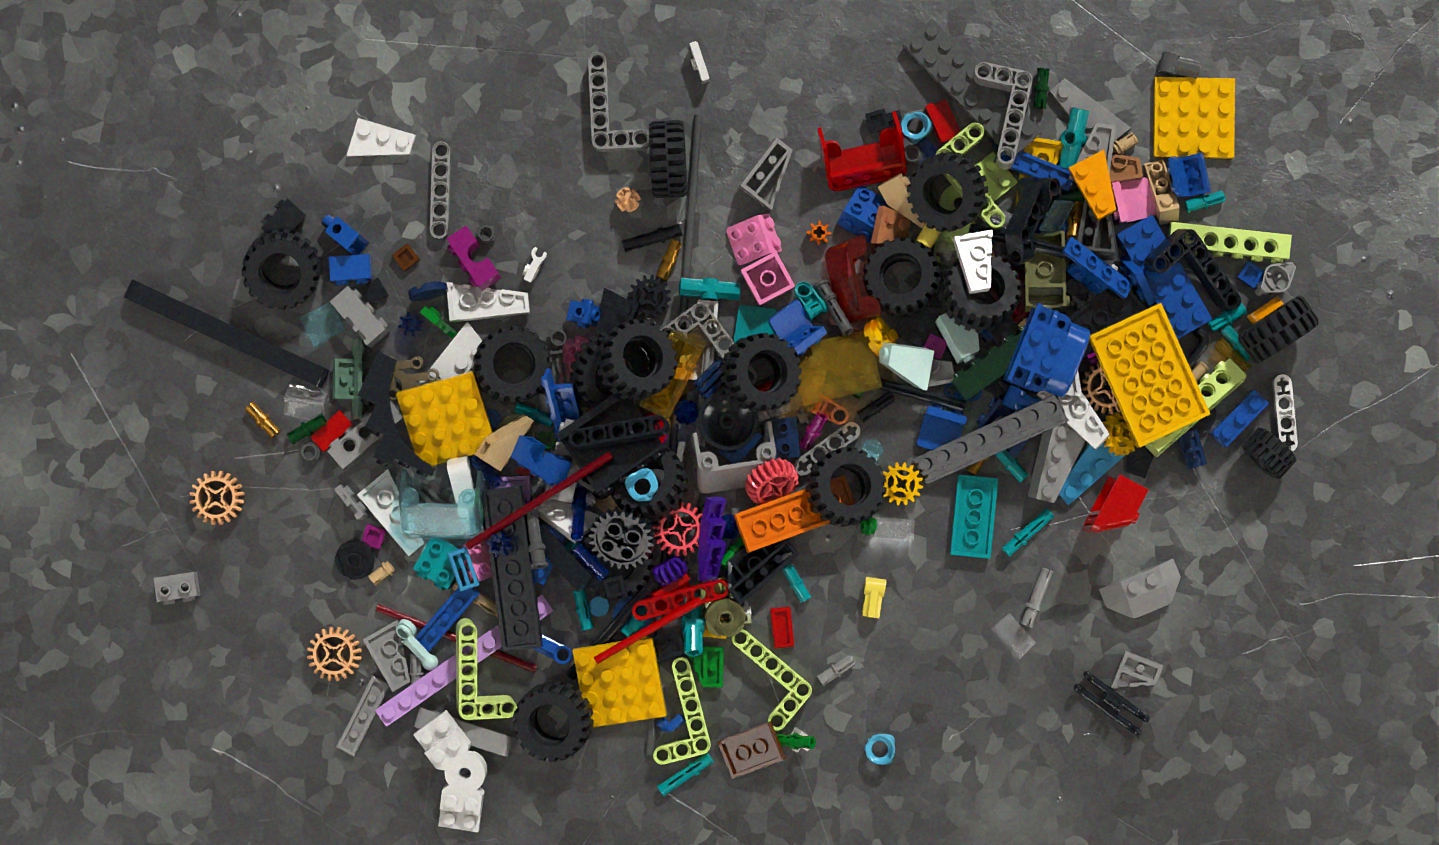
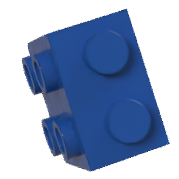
(1189, 175)
(861, 212)
(795, 327)
(940, 427)

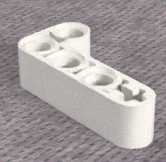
(460, 476)

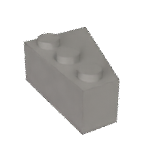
(765, 175)
(360, 316)

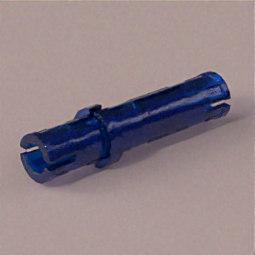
(579, 508)

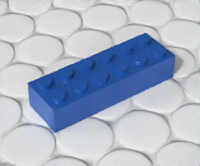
(1169, 288)

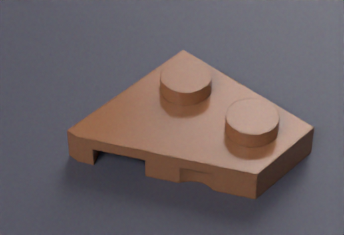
(889, 225)

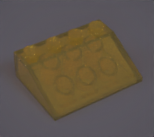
(838, 369)

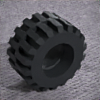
(1269, 453)

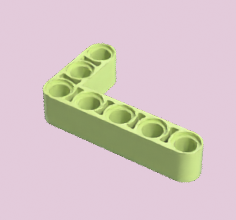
(969, 142)
(776, 673)
(470, 678)
(689, 715)

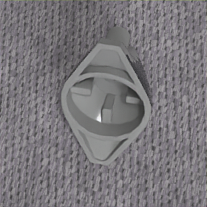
(1275, 279)

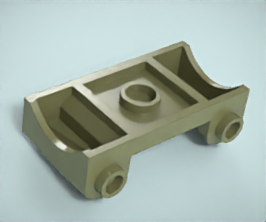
(1046, 277)

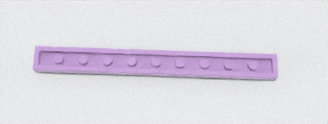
(444, 673)

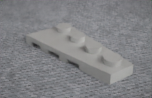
(1070, 96)

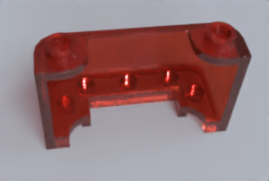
(844, 280)

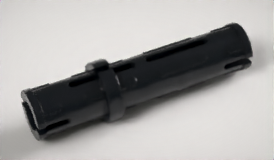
(656, 236)

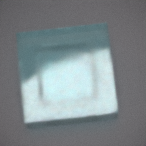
(873, 446)

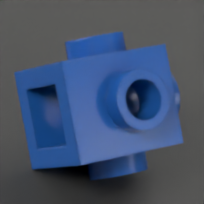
(583, 313)

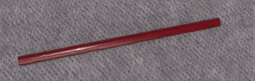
(539, 500)
(452, 636)

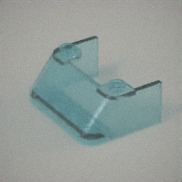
(441, 519)

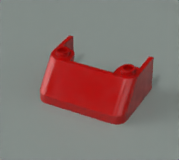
(864, 163)
(1115, 505)

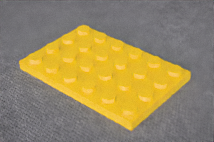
(1149, 375)

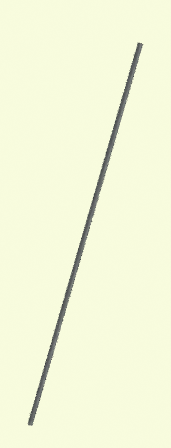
(682, 325)

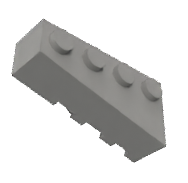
(1054, 461)

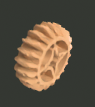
(1092, 393)
(223, 491)
(327, 647)

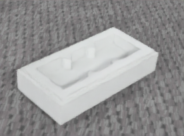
(698, 62)

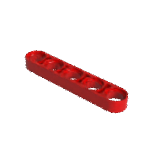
(669, 598)

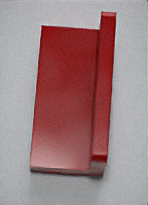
(943, 121)
(676, 585)

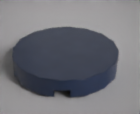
(428, 291)

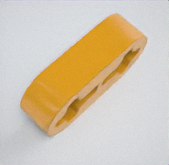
(1265, 309)

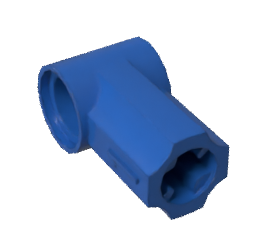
(1017, 399)
(552, 648)

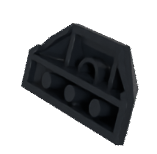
(752, 570)

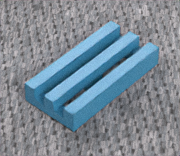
(457, 552)

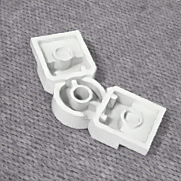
(449, 751)

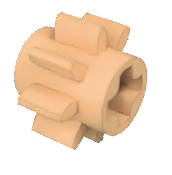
(627, 199)

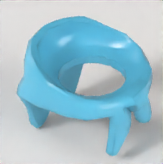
(927, 127)
(641, 474)
(889, 741)

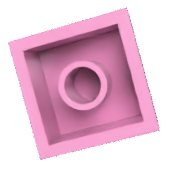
(767, 279)

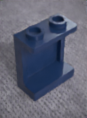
(995, 411)

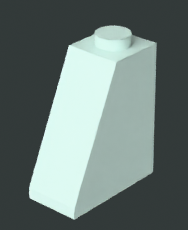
(961, 342)
(908, 362)

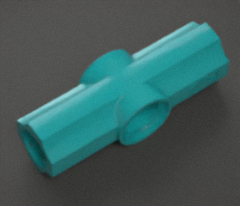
(1076, 127)
(709, 289)
(693, 628)

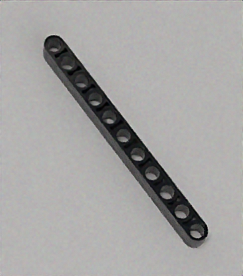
(226, 333)

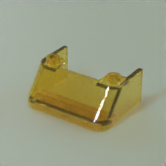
(688, 352)

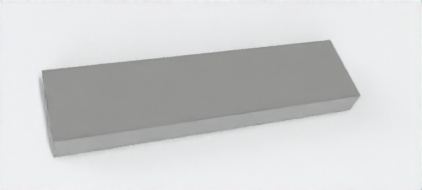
(363, 716)

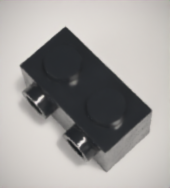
(285, 217)

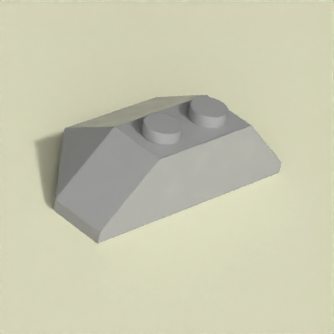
(1143, 590)

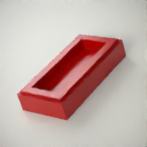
(334, 429)
(782, 627)

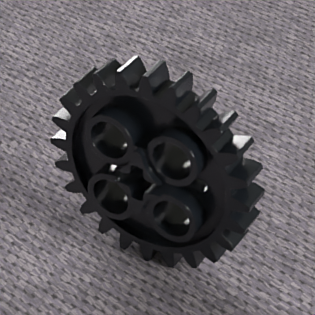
(621, 537)

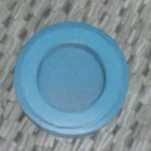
(599, 606)

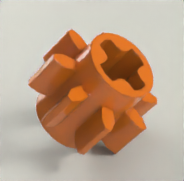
(823, 230)

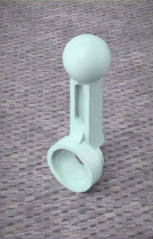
(407, 630)

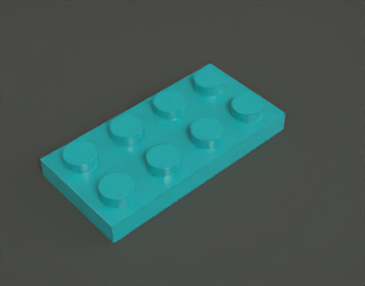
(974, 516)

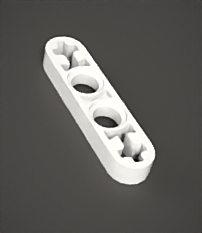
(1285, 413)

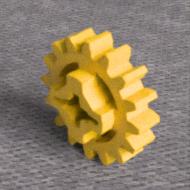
(1120, 439)
(908, 478)

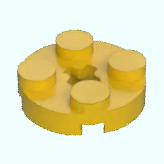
(878, 333)

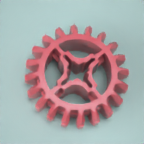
(771, 481)
(681, 538)

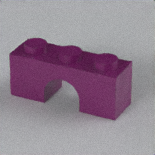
(482, 273)

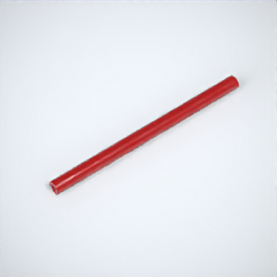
(648, 630)

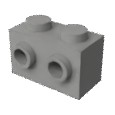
(177, 587)

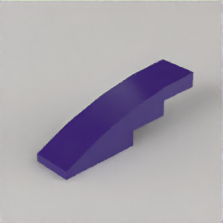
(710, 539)

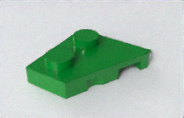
(435, 317)
(709, 666)

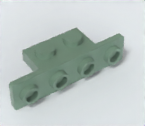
(348, 378)

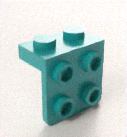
(753, 321)
(436, 564)

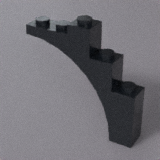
(381, 421)

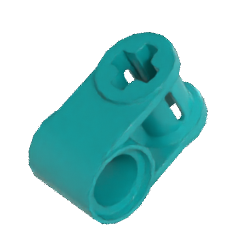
(811, 302)

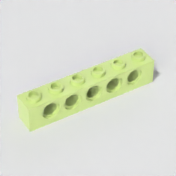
(1280, 242)
(1234, 378)

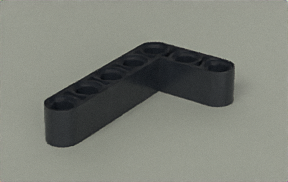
(1198, 264)

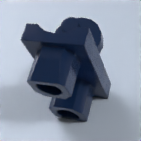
(1192, 449)

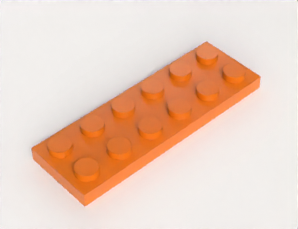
(786, 516)

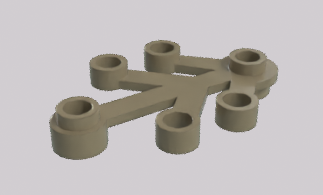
(409, 380)

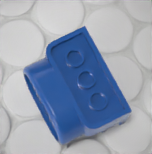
(1047, 352)

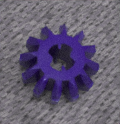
(670, 570)

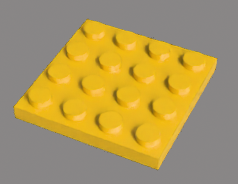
(1194, 117)
(445, 418)
(622, 686)

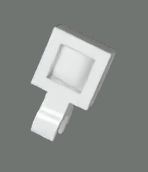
(531, 270)

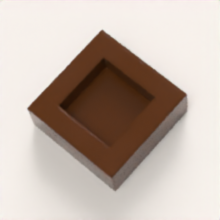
(406, 257)

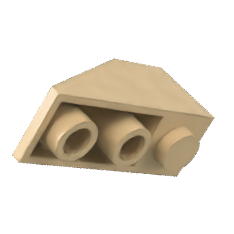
(896, 194)
(1163, 197)
(500, 444)

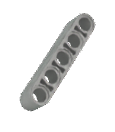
(478, 735)

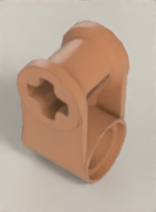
(830, 409)

